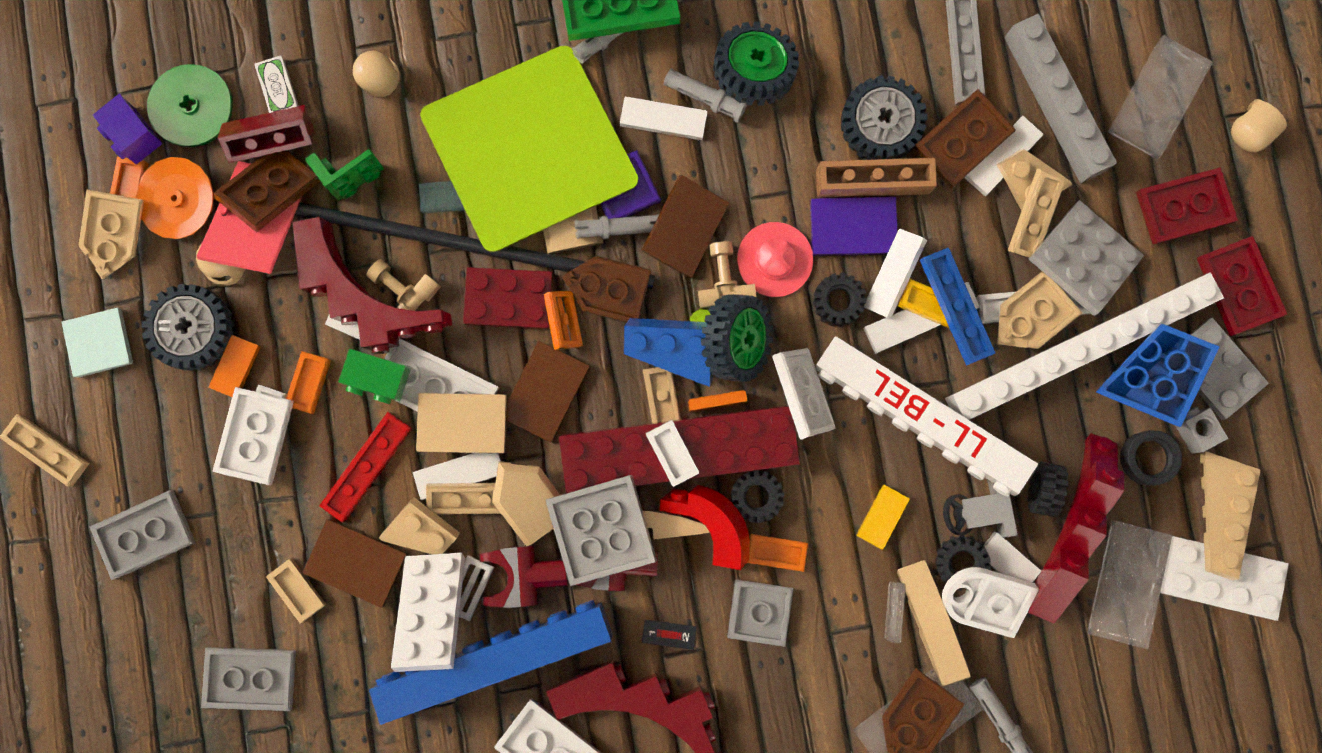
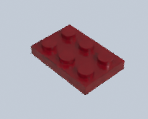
(1186, 206)
(1245, 285)
(506, 298)

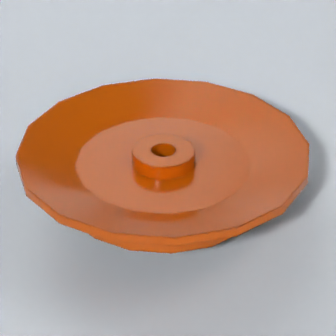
(175, 198)

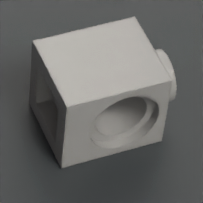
(1212, 430)

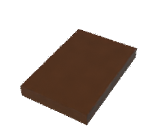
(965, 138)
(266, 188)
(685, 226)
(545, 391)
(355, 563)

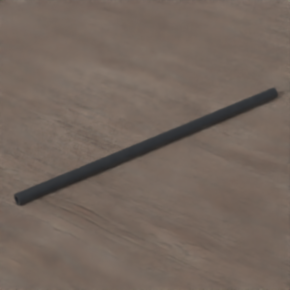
(439, 238)

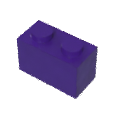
(127, 130)

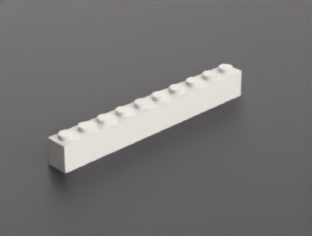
(1085, 347)

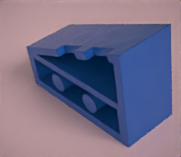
(669, 346)

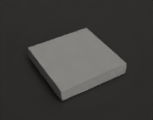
(760, 612)

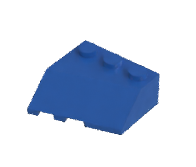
(1162, 374)

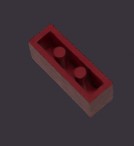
(266, 134)

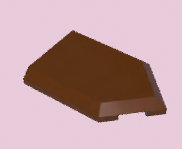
(609, 287)
(919, 715)

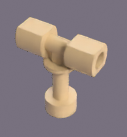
(721, 251)
(408, 297)

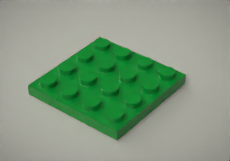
(609, 17)

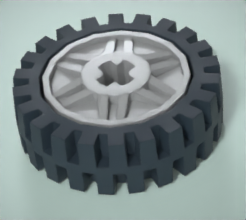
(890, 100)
(170, 317)

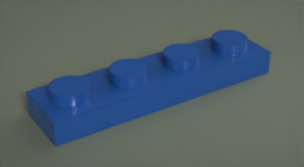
(957, 306)

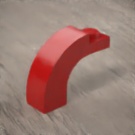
(720, 517)

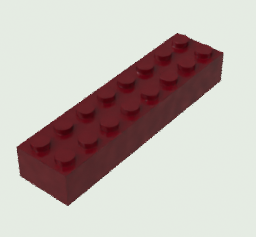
(715, 443)

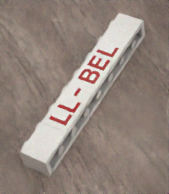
(926, 417)

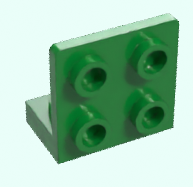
(348, 178)

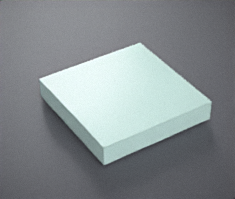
(97, 342)

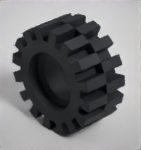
(844, 283)
(1047, 489)
(774, 490)
(957, 545)

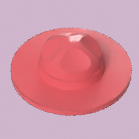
(775, 259)

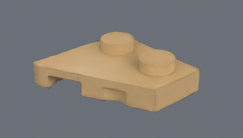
(1019, 173)
(420, 530)

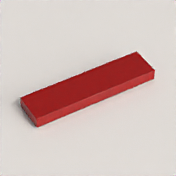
(365, 467)

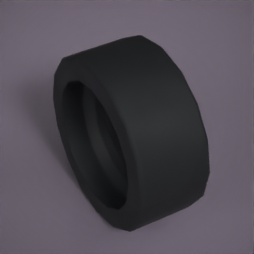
(1172, 452)

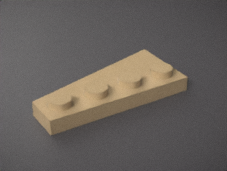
(1228, 511)

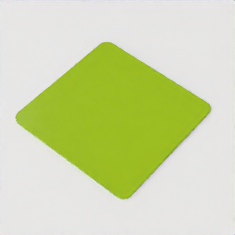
(528, 148)

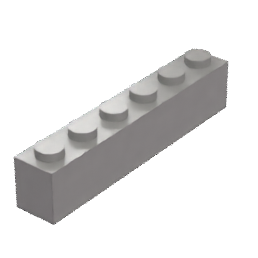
(1059, 98)

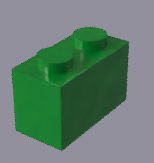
(374, 375)

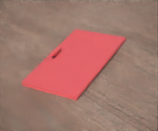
(238, 245)

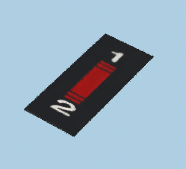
(669, 634)

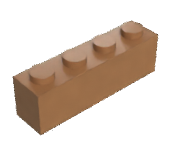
(876, 177)

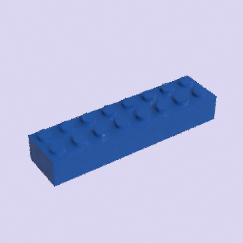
(490, 663)

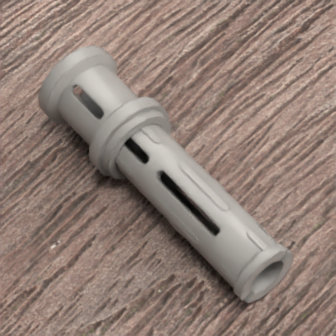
(712, 97)

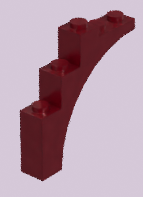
(324, 273)
(1083, 530)
(604, 690)

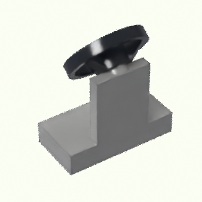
(981, 512)

